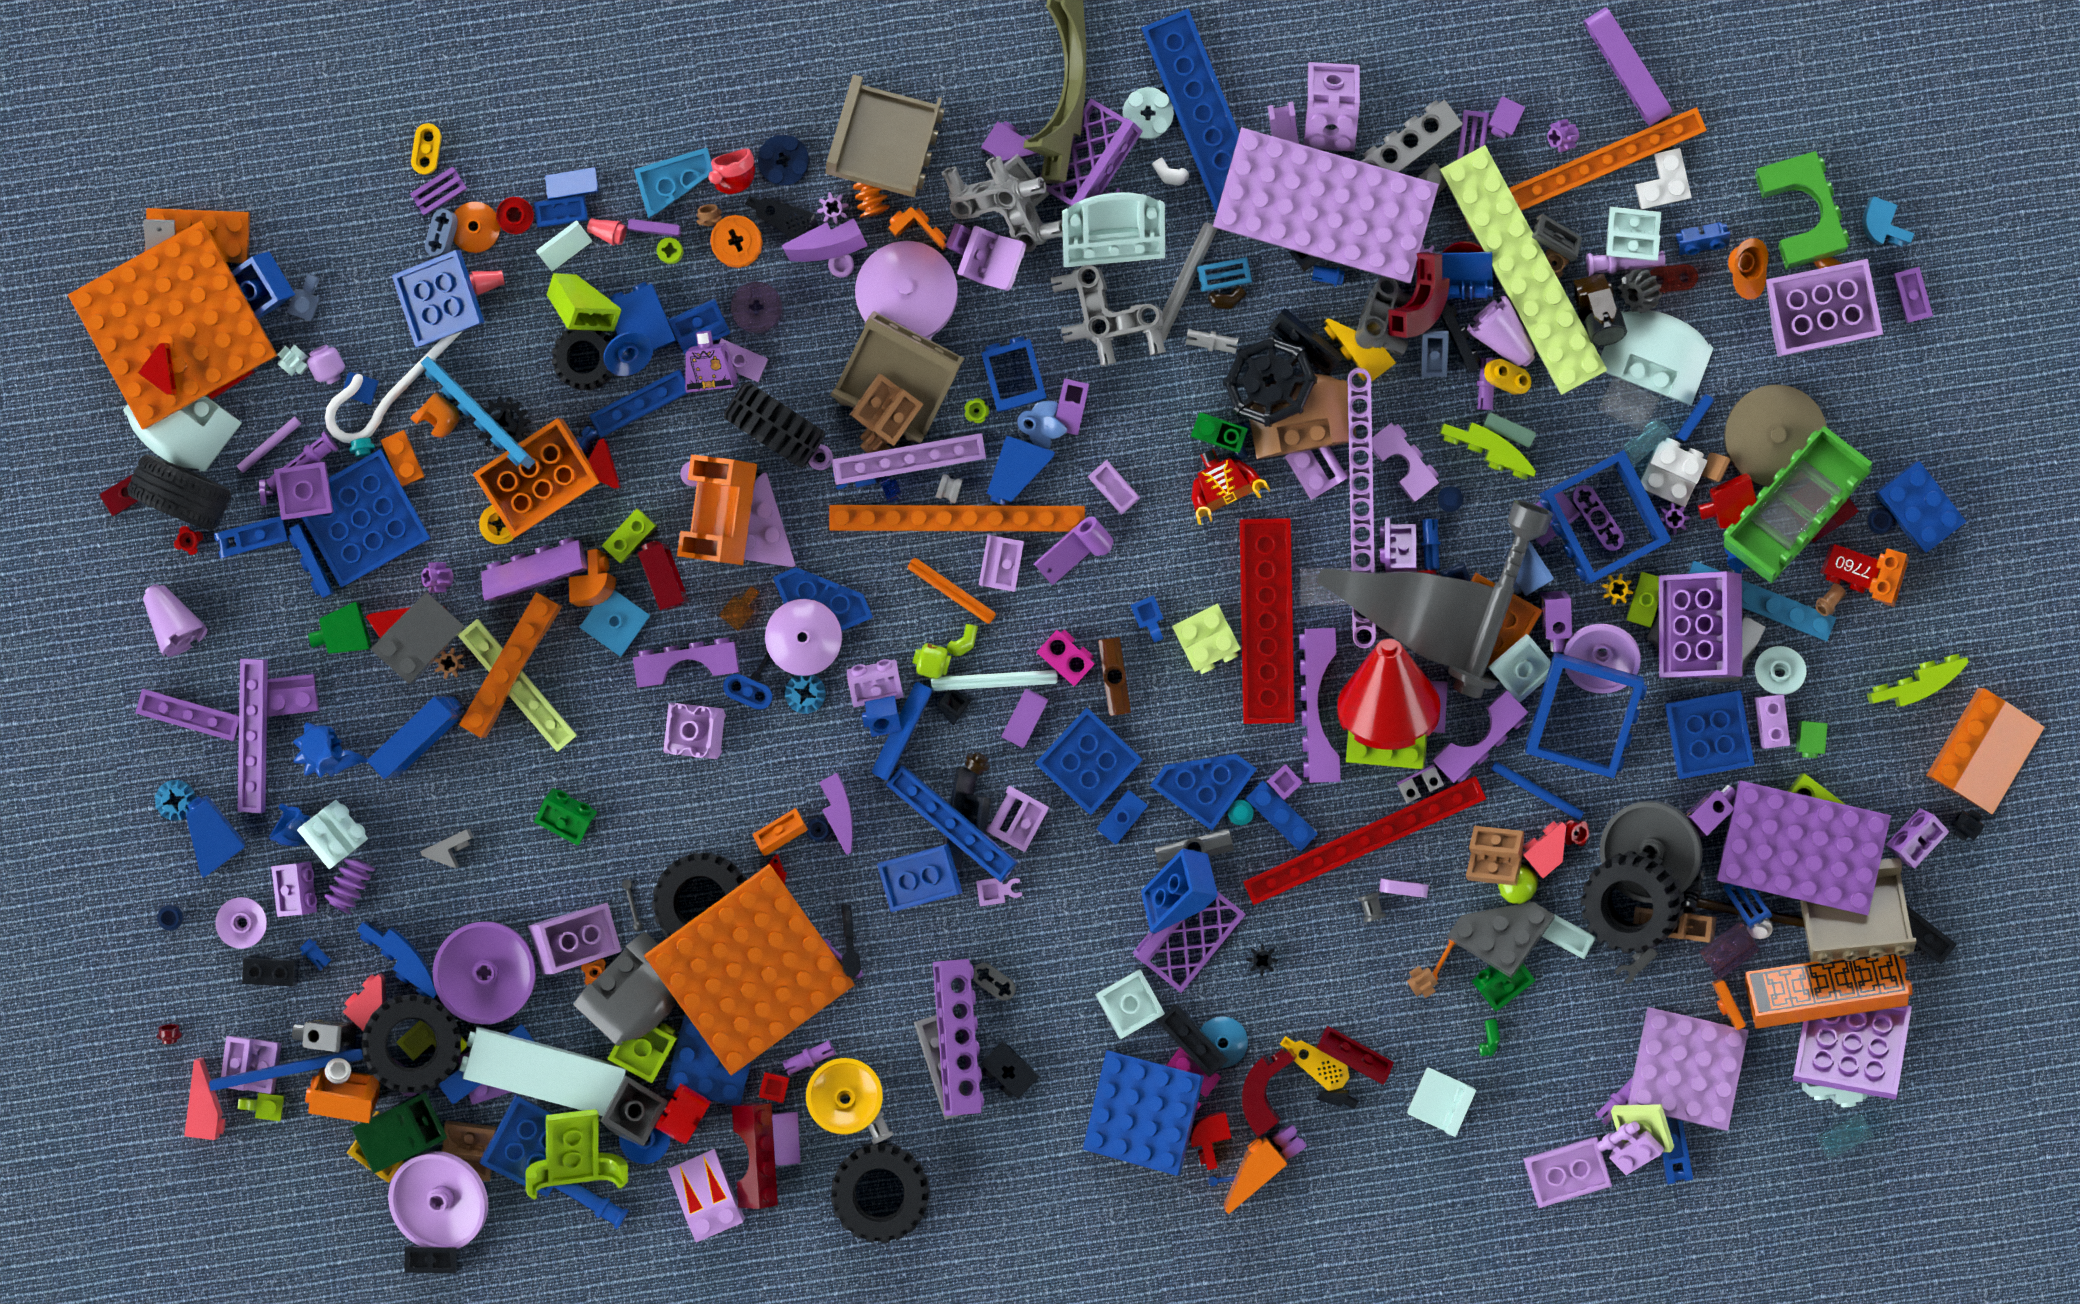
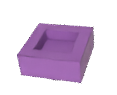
(958, 239)
(1284, 781)

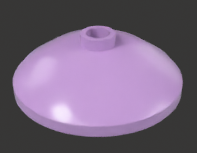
(822, 641)
(1621, 655)

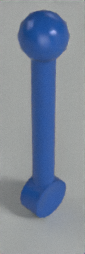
(1213, 1180)

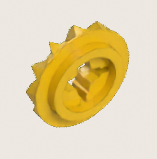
(489, 531)

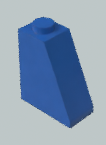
(1016, 468)
(211, 835)

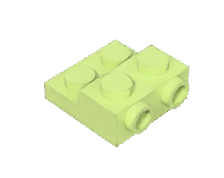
(1206, 639)

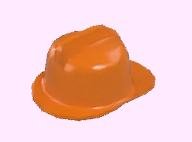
(1749, 268)

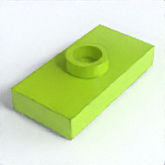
(1644, 600)

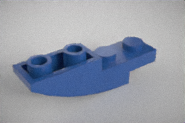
(410, 963)

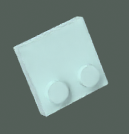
(1521, 668)
(1129, 1004)

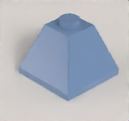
(1532, 573)

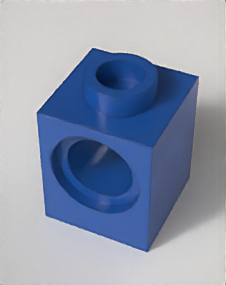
(882, 716)

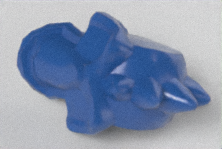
(323, 752)

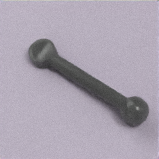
(627, 884)

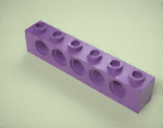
(949, 1049)

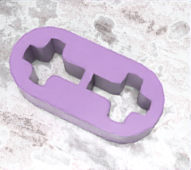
(1403, 888)

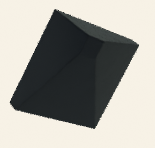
(953, 705)

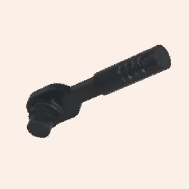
(850, 960)

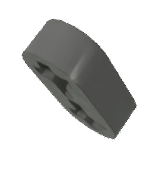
(990, 986)

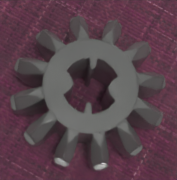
(1640, 290)

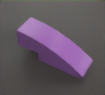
(825, 243)
(839, 812)

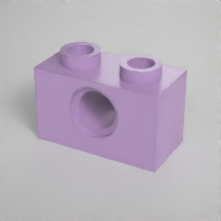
(1772, 721)

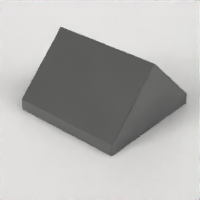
(633, 1111)

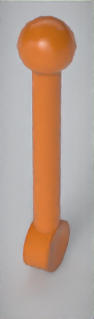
(1443, 958)

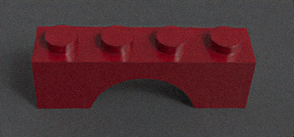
(755, 1127)

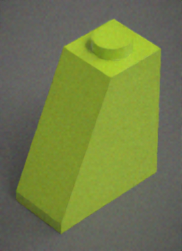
(581, 304)

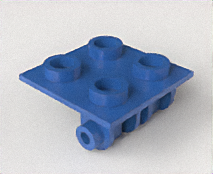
(1468, 274)

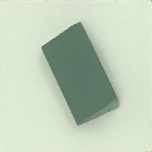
(1509, 429)

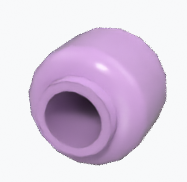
(325, 364)

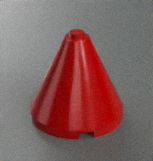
(1388, 700)

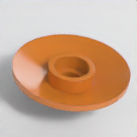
(487, 231)

